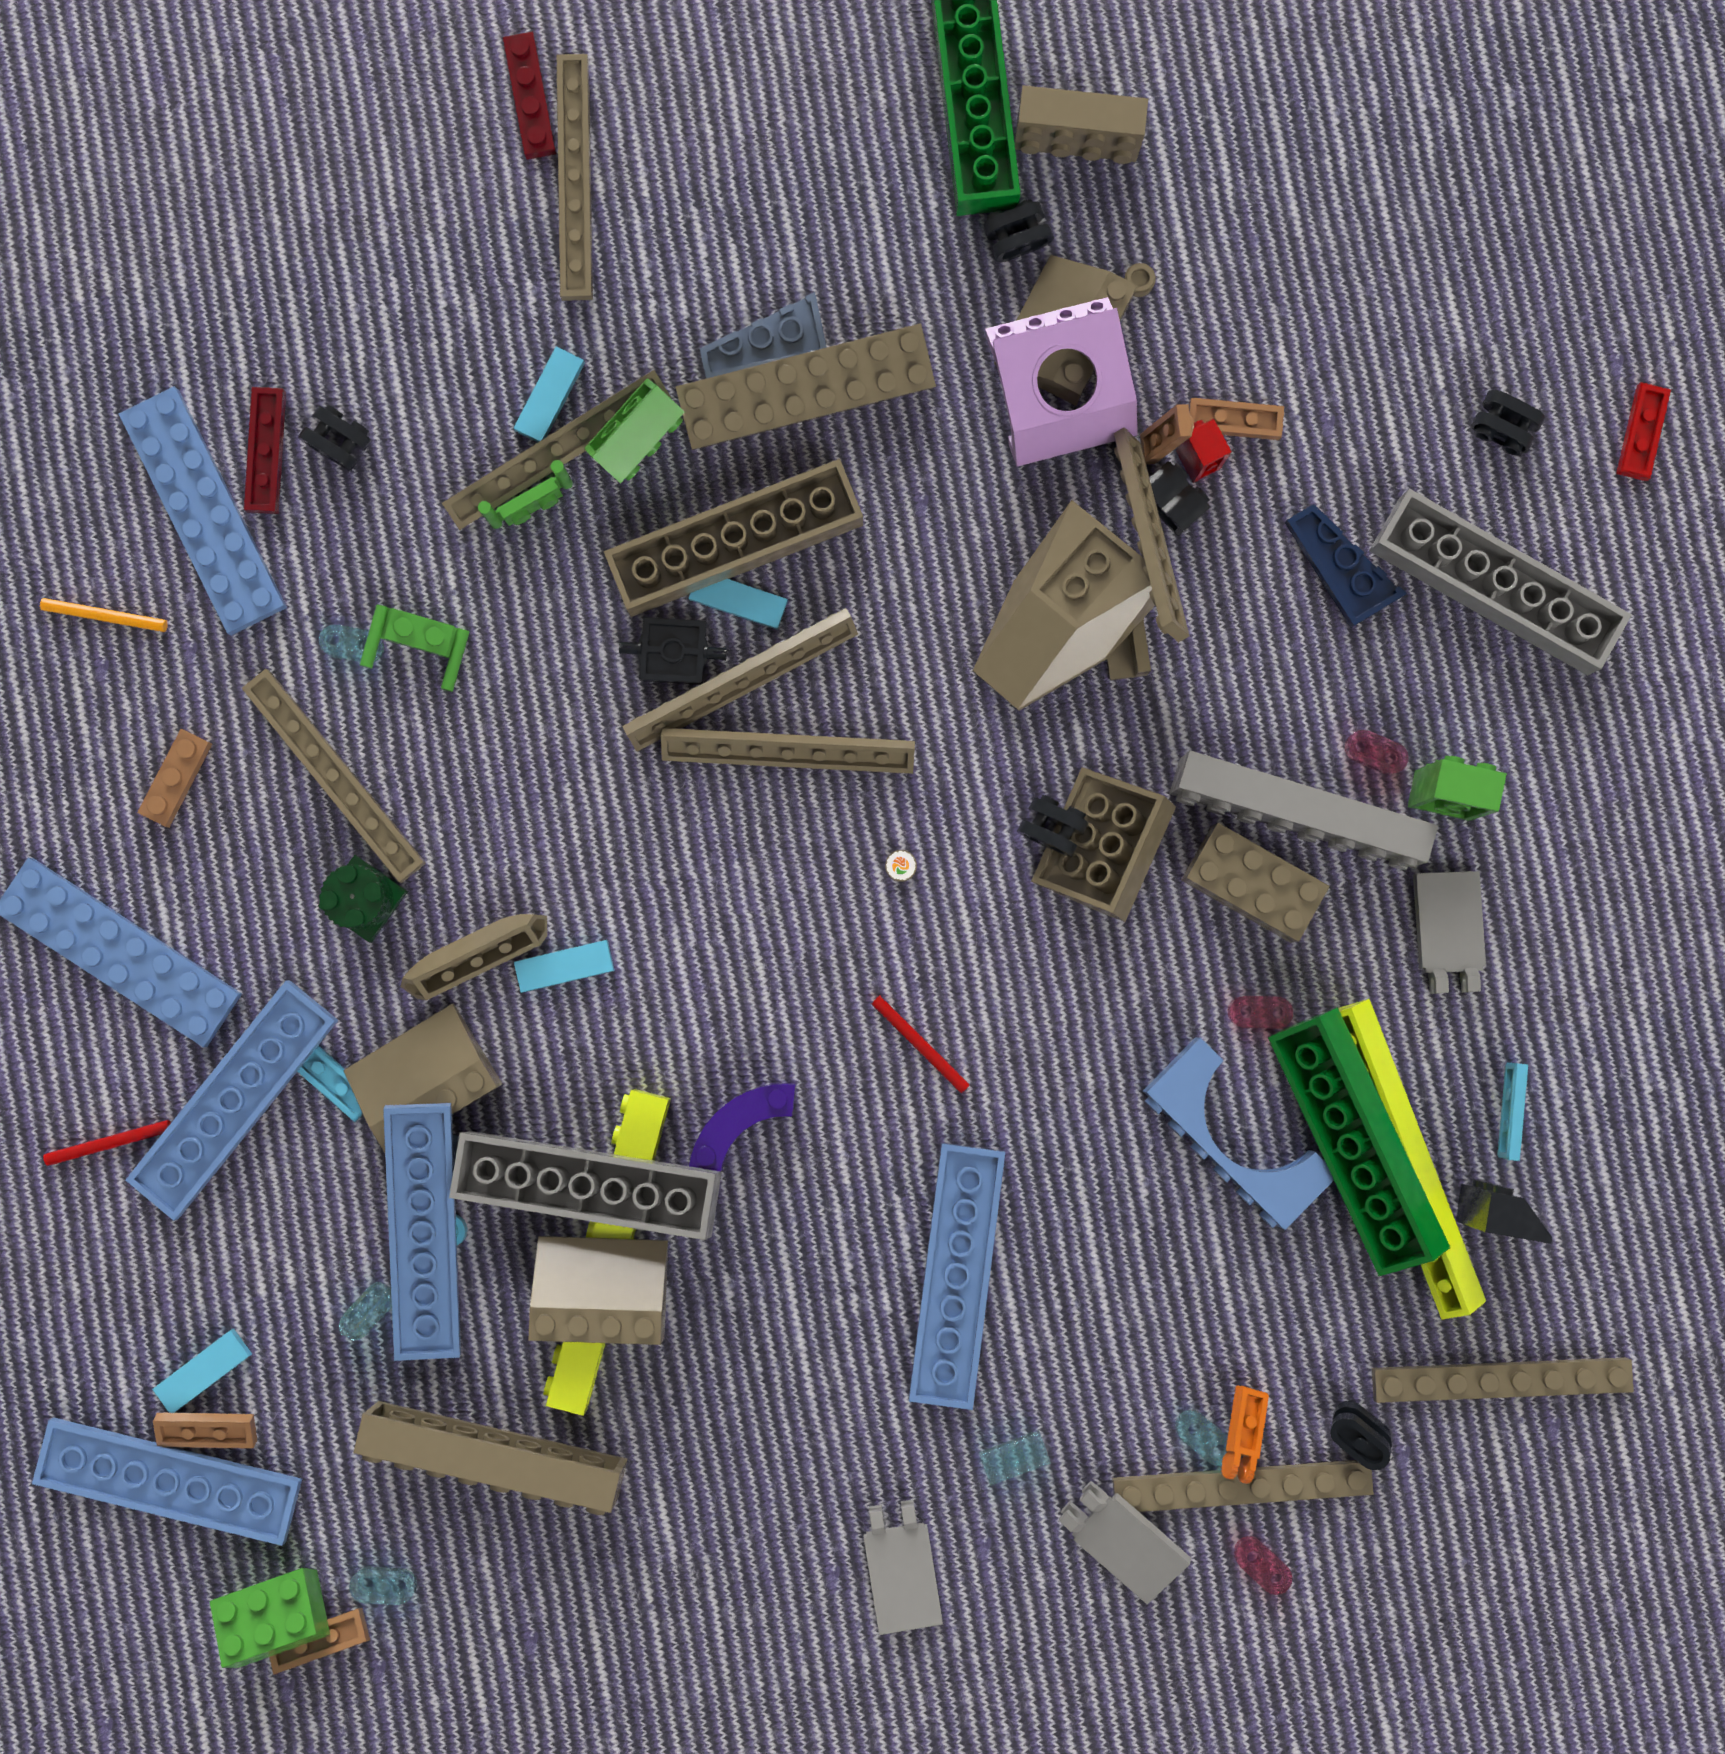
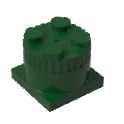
(360, 898)

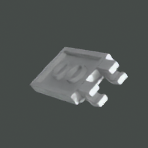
(1450, 928)
(1125, 1542)
(902, 1572)

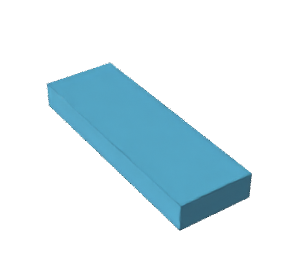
(549, 395)
(742, 602)
(564, 966)
(331, 1081)
(1512, 1111)
(202, 1371)

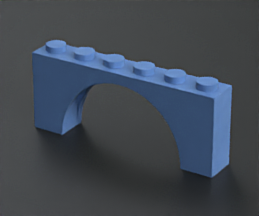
(1279, 1191)

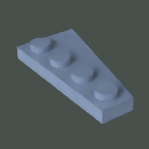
(779, 336)

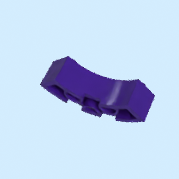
(737, 1116)

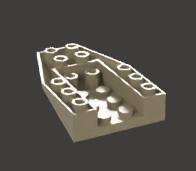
(1064, 610)

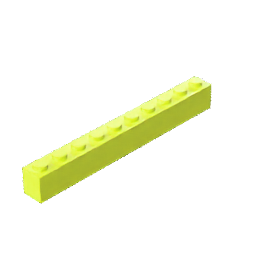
(1451, 1274)
(580, 1361)

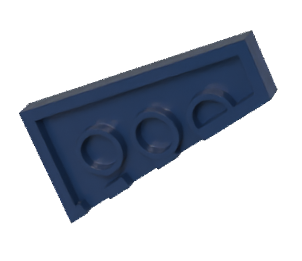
(1346, 573)

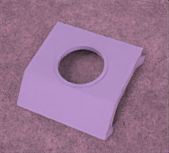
(1022, 347)

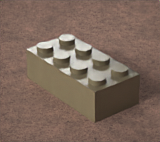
(1080, 124)
(1255, 883)

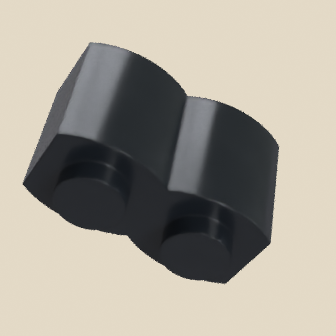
(1176, 499)

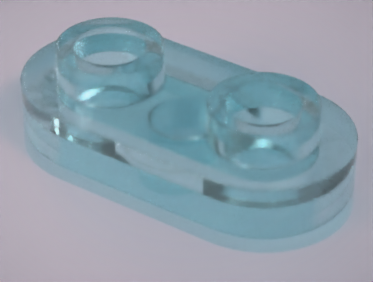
(349, 642)
(366, 1311)
(1204, 1439)
(385, 1588)

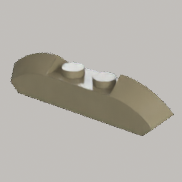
(474, 954)

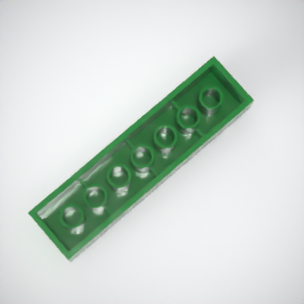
(976, 106)
(1359, 1143)

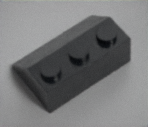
(1499, 1212)

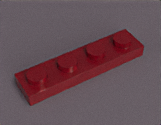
(529, 95)
(265, 450)

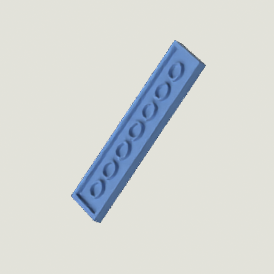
(202, 510)
(118, 952)
(231, 1100)
(422, 1231)
(957, 1276)
(167, 1481)

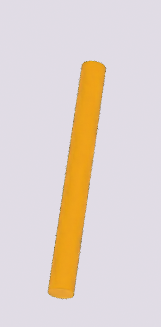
(103, 615)

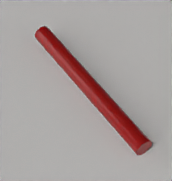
(920, 1044)
(105, 1143)

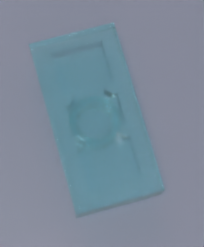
(1014, 1457)

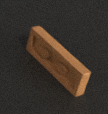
(1240, 418)
(1167, 433)
(174, 778)
(205, 1430)
(345, 1632)

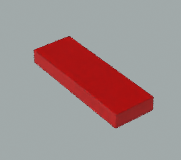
(1643, 431)

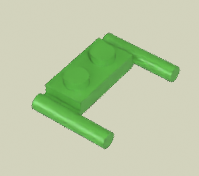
(541, 496)
(419, 634)

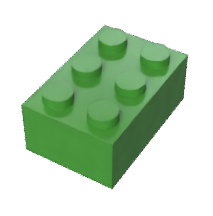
(635, 431)
(1457, 788)
(269, 1618)

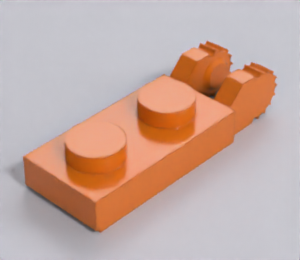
(1245, 1434)

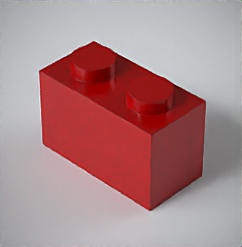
(1204, 450)

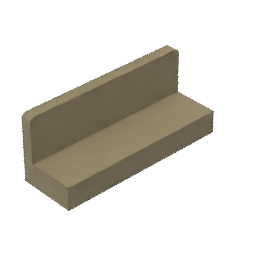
(1131, 656)

